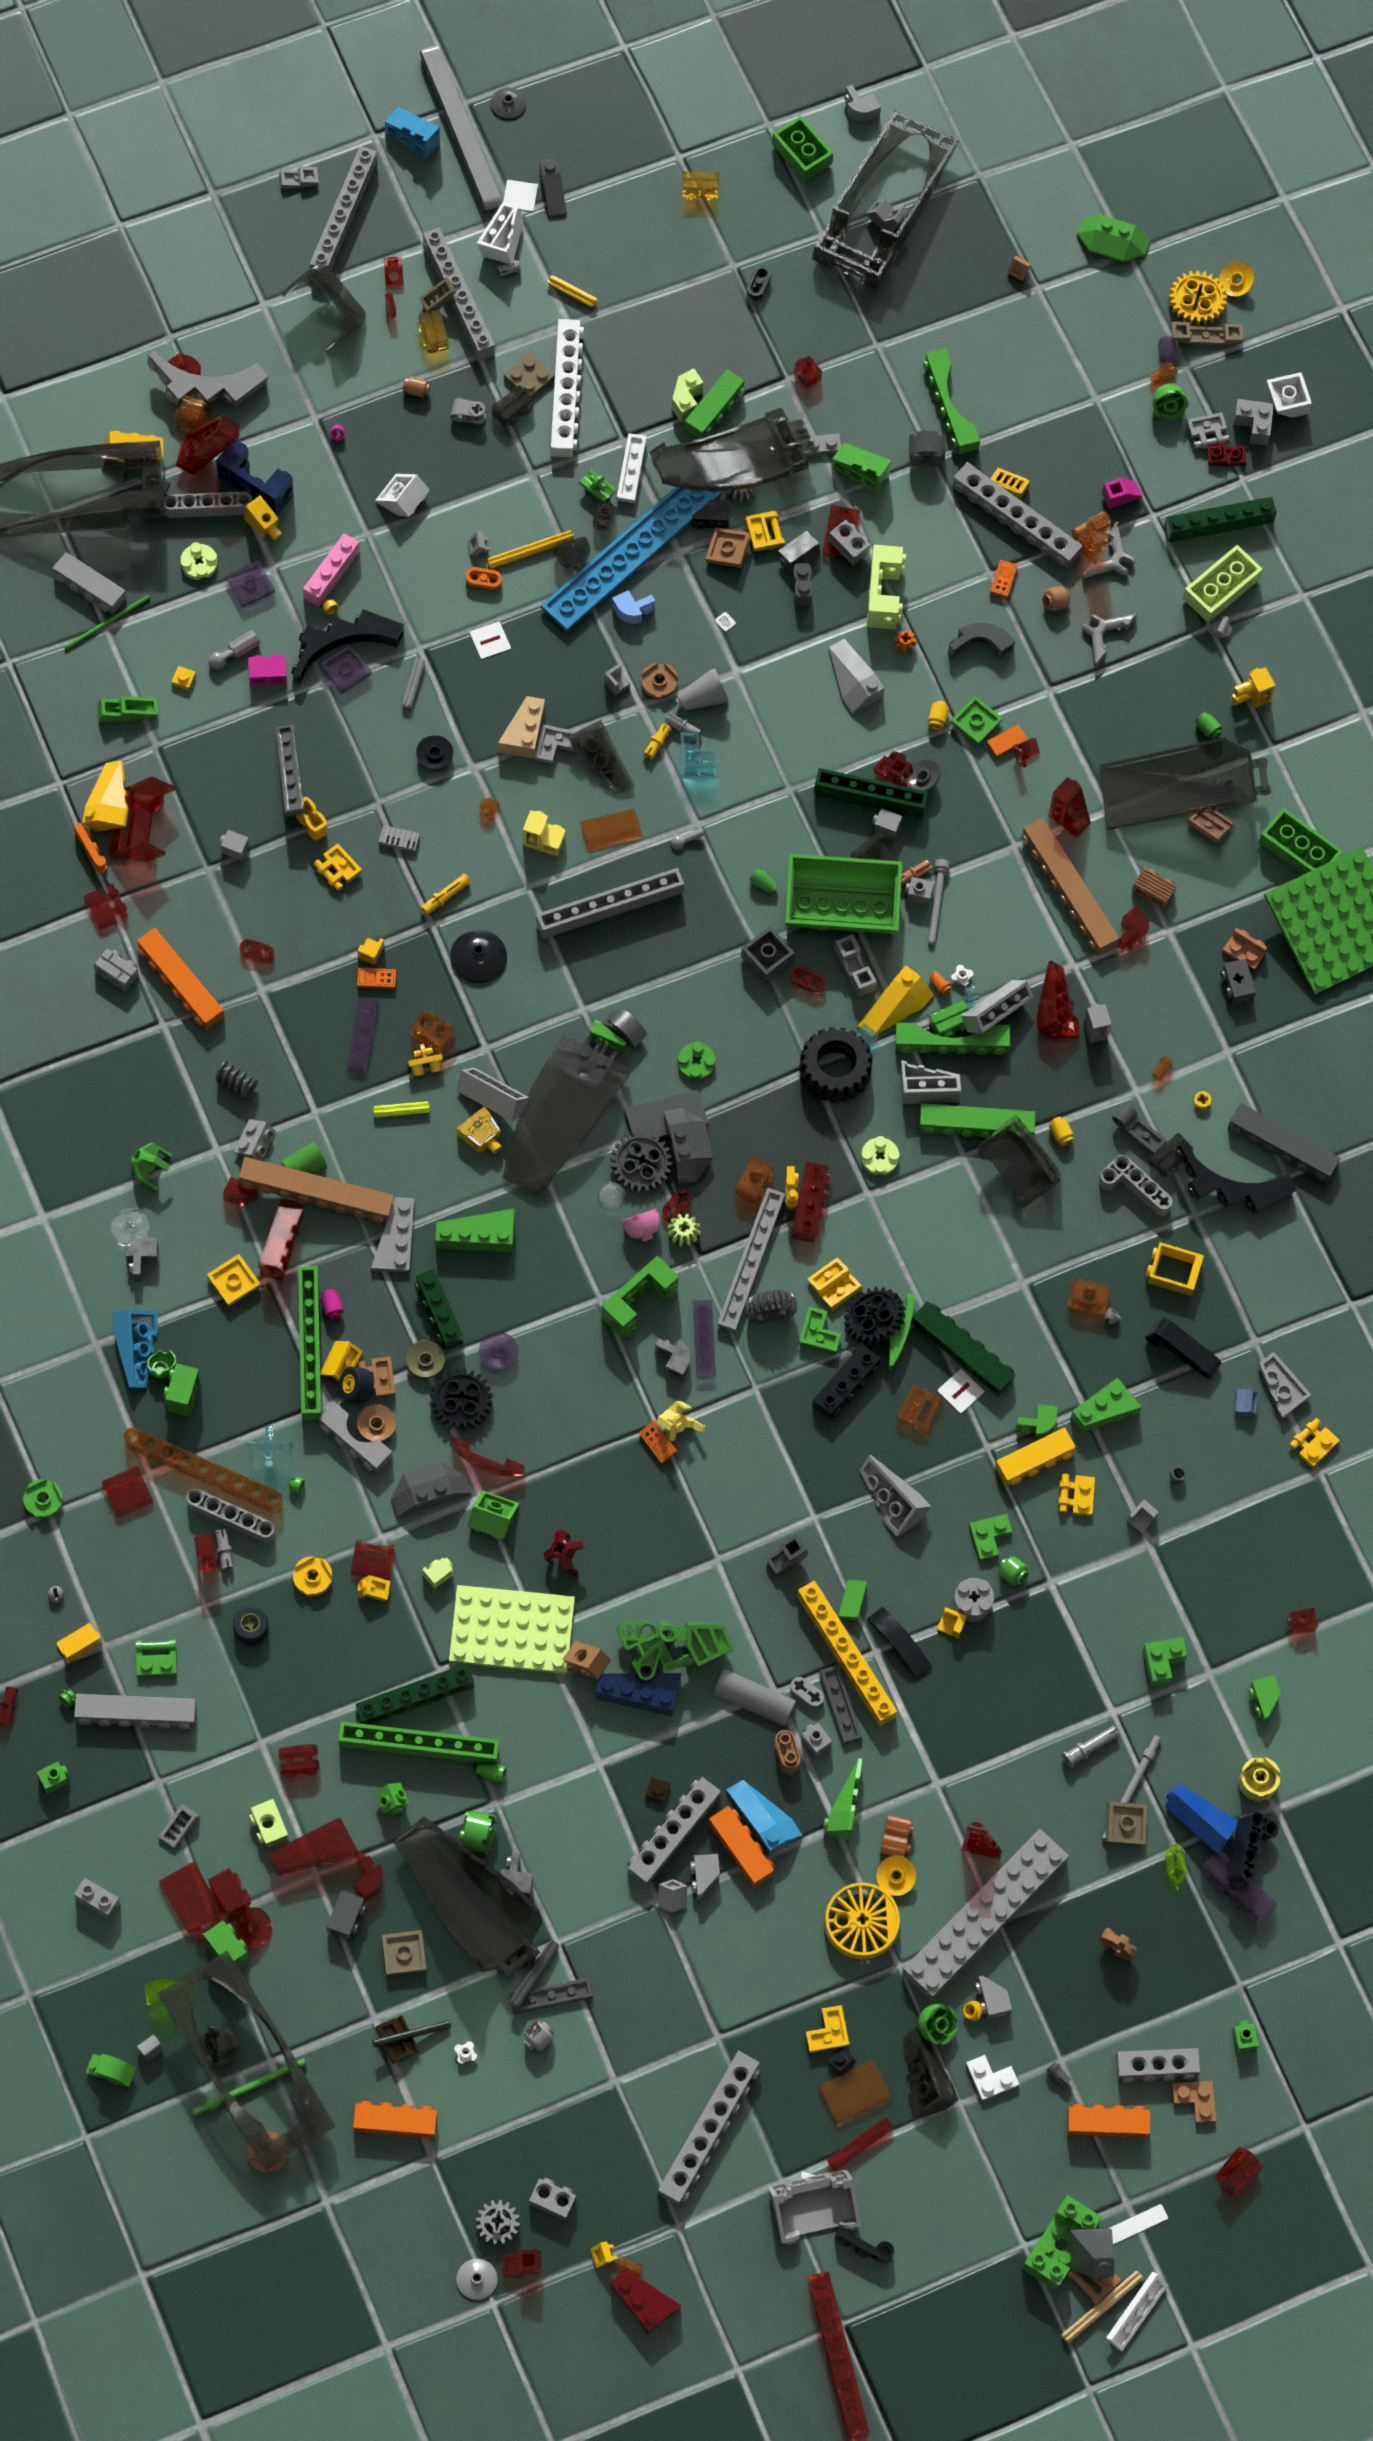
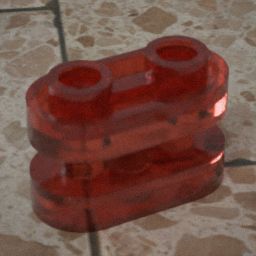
(308, 1766)

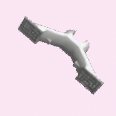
(1114, 562)
(1103, 626)

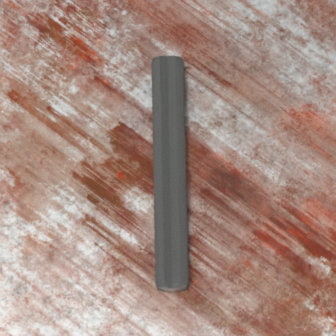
(534, 1974)

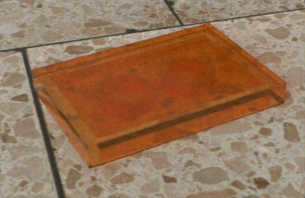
(855, 2091)

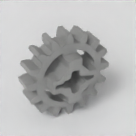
(505, 2223)

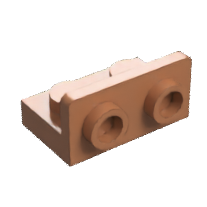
(1245, 947)

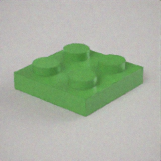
(976, 720)

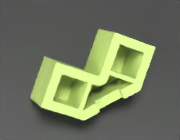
(686, 389)

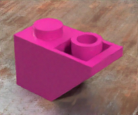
(1120, 492)

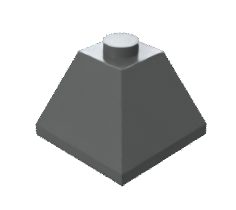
(1092, 2252)

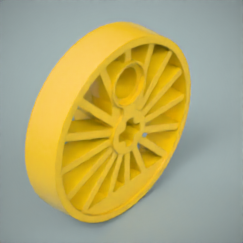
(869, 1916)

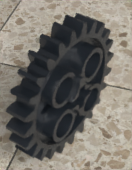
(858, 1325)
(459, 1416)

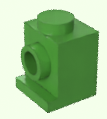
(1242, 2043)

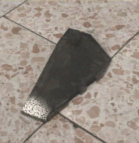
(599, 752)

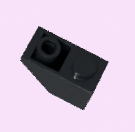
(712, 515)

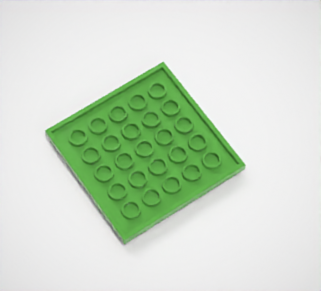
(1328, 919)

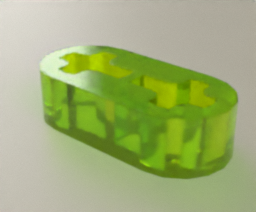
(1170, 1864)

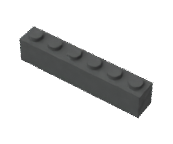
(1284, 1143)

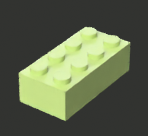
(1222, 583)

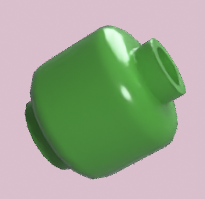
(1013, 1571)

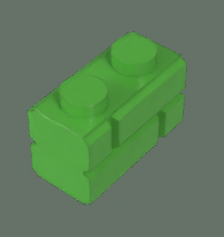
(949, 1020)

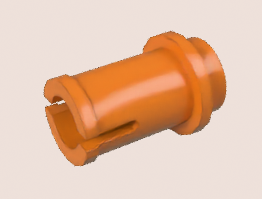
(942, 986)

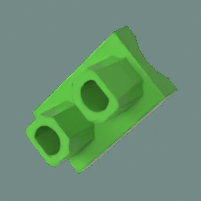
(597, 486)

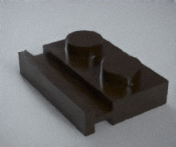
(398, 2050)

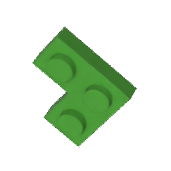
(815, 1336)
(984, 1533)

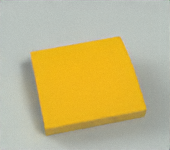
(834, 1284)

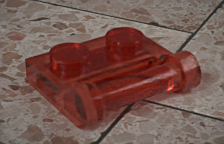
(372, 1566)

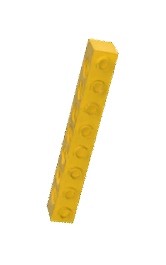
(846, 1653)

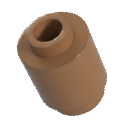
(416, 387)

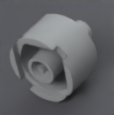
(976, 1589)

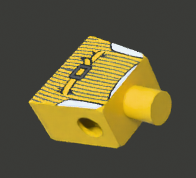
(481, 1132)

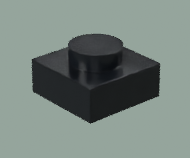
(841, 2061)

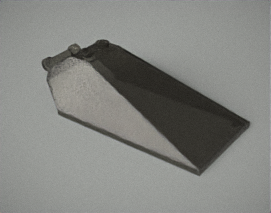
(1180, 783)

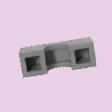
(850, 959)

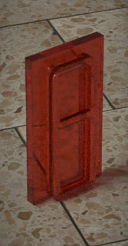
(836, 517)

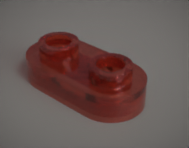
(808, 979)

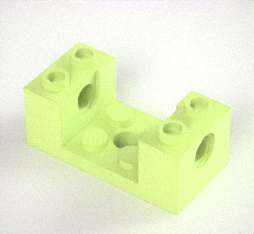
(885, 610)

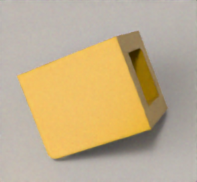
(370, 950)
(952, 1622)

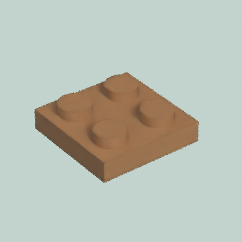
(728, 547)

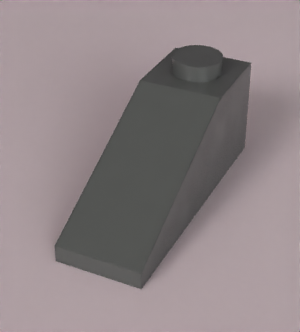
(552, 187)

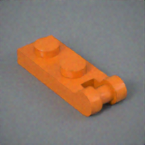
(90, 848)

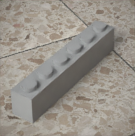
(135, 1710)

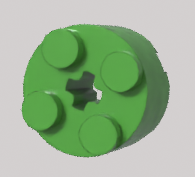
(478, 1832)

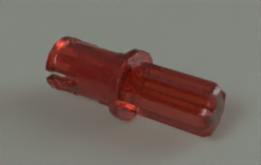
(7, 1705)

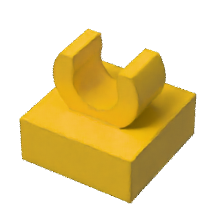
(602, 2254)

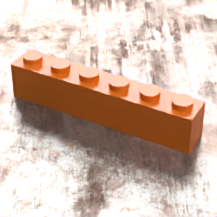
(180, 979)

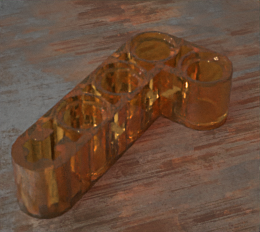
(1093, 534)

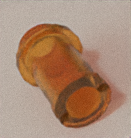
(1161, 1069)
(625, 2264)

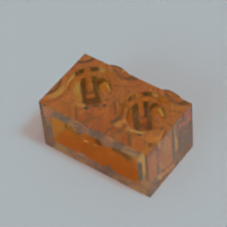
(429, 1034)

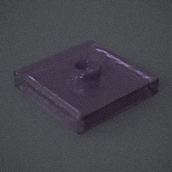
(250, 583)
(345, 669)

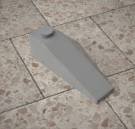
(855, 678)

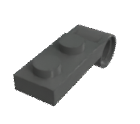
(1136, 1128)

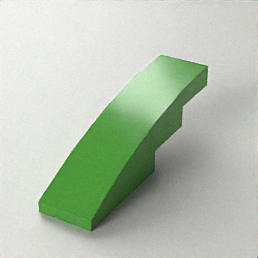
(897, 1342)

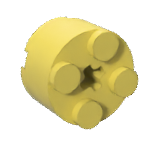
(1255, 1789)

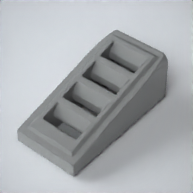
(182, 1809)

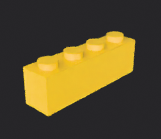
(1035, 1457)

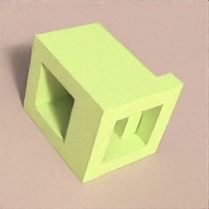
(438, 1572)

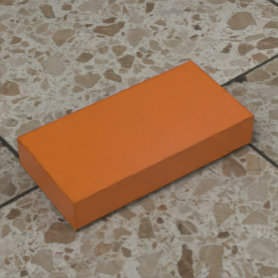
(1003, 742)

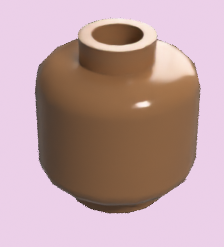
(1056, 598)

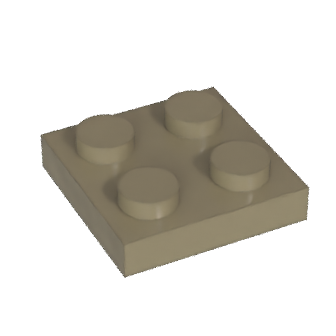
(529, 374)
(1126, 1823)
(404, 1953)

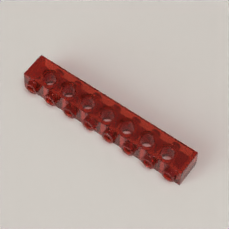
(838, 2356)

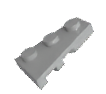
(1283, 1385)

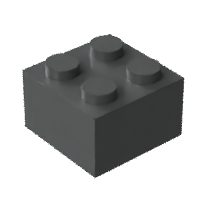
(767, 954)

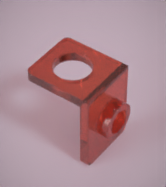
(393, 264)
(1025, 750)

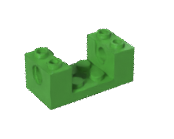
(617, 1310)
(1048, 2262)

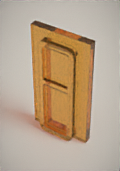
(611, 829)

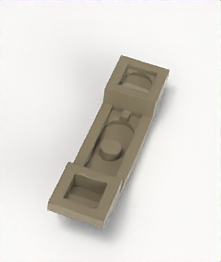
(1207, 336)

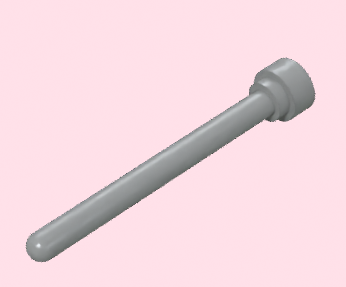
(941, 867)

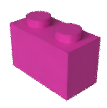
(267, 670)

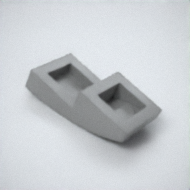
(298, 178)

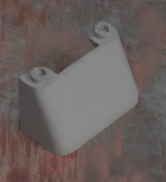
(814, 2205)

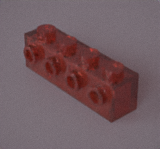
(810, 1201)

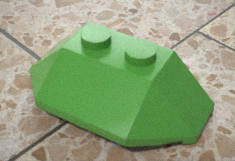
(1113, 238)

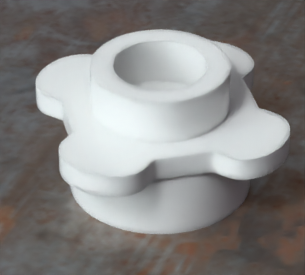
(957, 975)
(470, 2056)

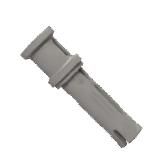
(1082, 1750)

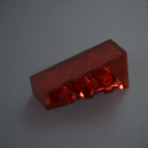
(281, 1240)

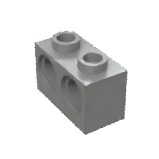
(846, 544)
(1097, 1022)
(550, 2204)

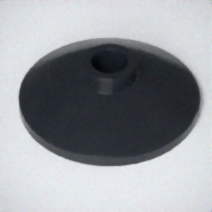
(431, 745)

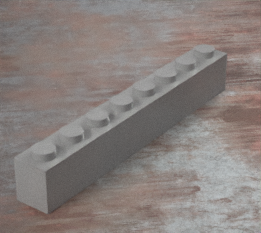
(610, 903)

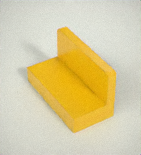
(342, 1355)
(79, 1642)

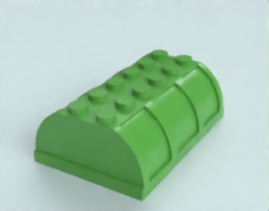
(843, 894)

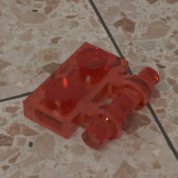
(100, 909)

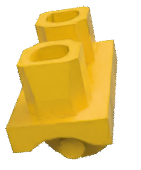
(434, 1061)

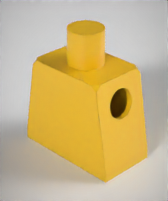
(262, 518)

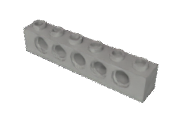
(646, 1873)

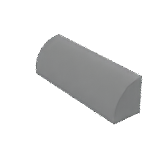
(492, 1093)
(754, 1697)

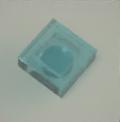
(868, 1034)

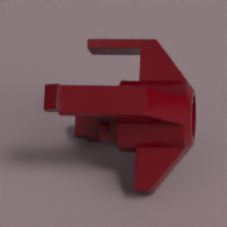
(563, 1551)

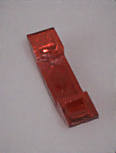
(509, 1468)

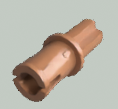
(915, 872)

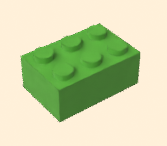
(802, 148)

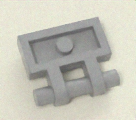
(1208, 425)

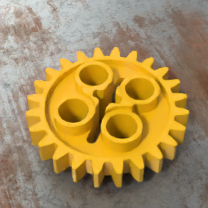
(1181, 293)

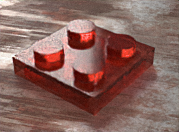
(127, 1491)

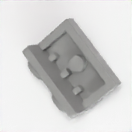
(255, 1140)

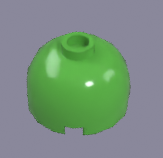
(1169, 401)
(938, 2023)

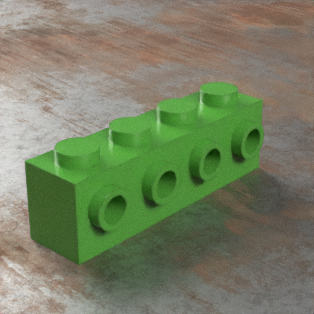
(714, 405)

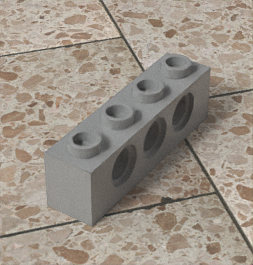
(1187, 2057)

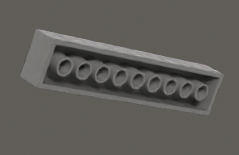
(985, 1914)

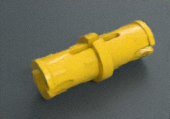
(657, 741)

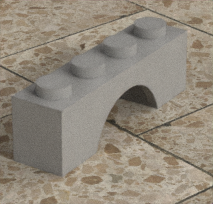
(372, 1454)

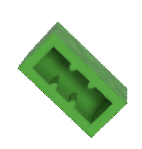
(306, 1159)

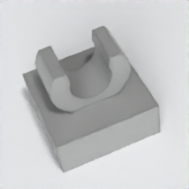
(477, 543)

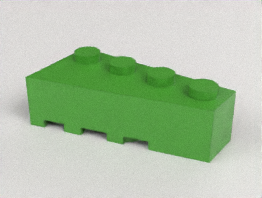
(478, 1232)

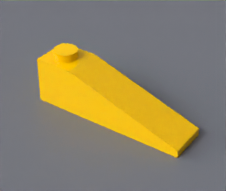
(901, 999)

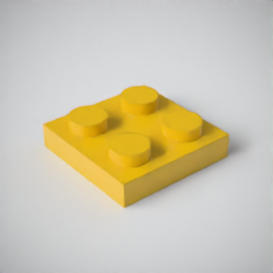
(233, 1280)

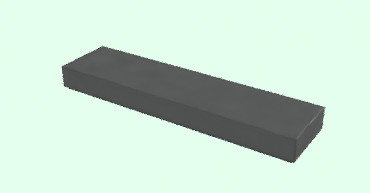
(840, 1705)
(556, 1995)

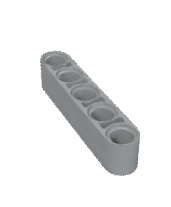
(199, 500)
(237, 1522)

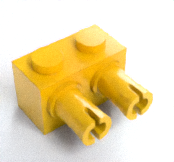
(1257, 689)

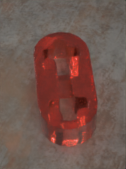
(256, 951)
(673, 1202)

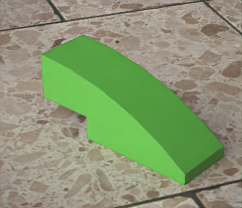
(126, 709)

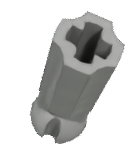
(236, 649)

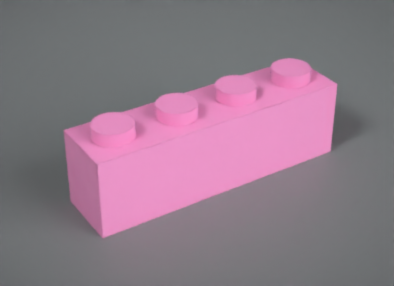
(331, 570)

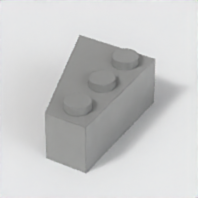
(928, 1086)

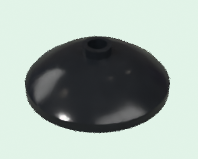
(478, 966)

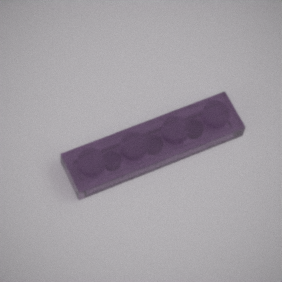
(363, 1035)
(704, 1338)

